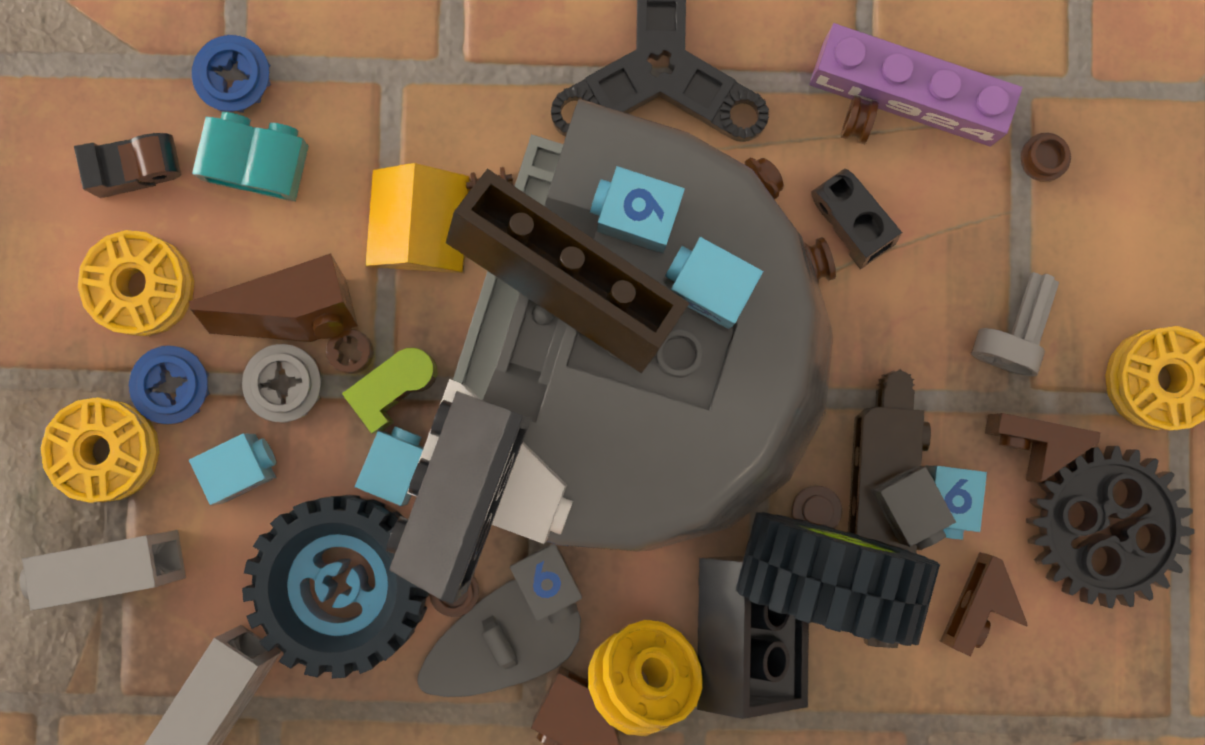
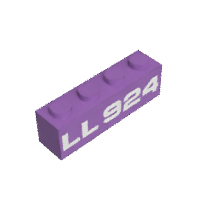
(915, 85)

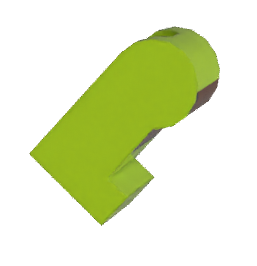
(389, 384)

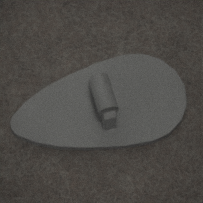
(497, 647)

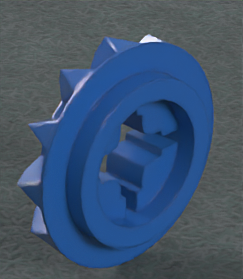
(221, 55)
(150, 373)

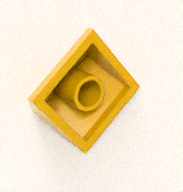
(413, 217)

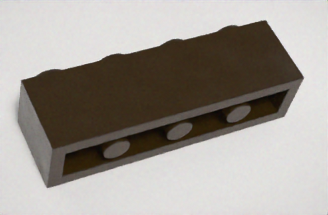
(564, 270)

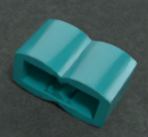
(251, 157)

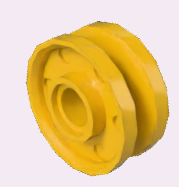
(106, 279)
(1135, 385)
(70, 444)
(618, 682)

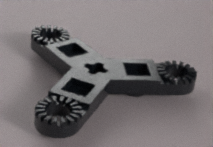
(691, 86)

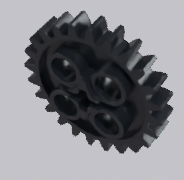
(1127, 566)

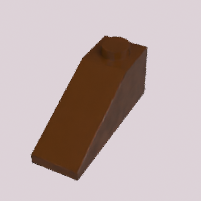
(290, 304)

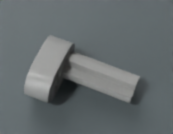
(1020, 349)

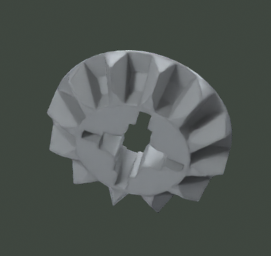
(265, 368)

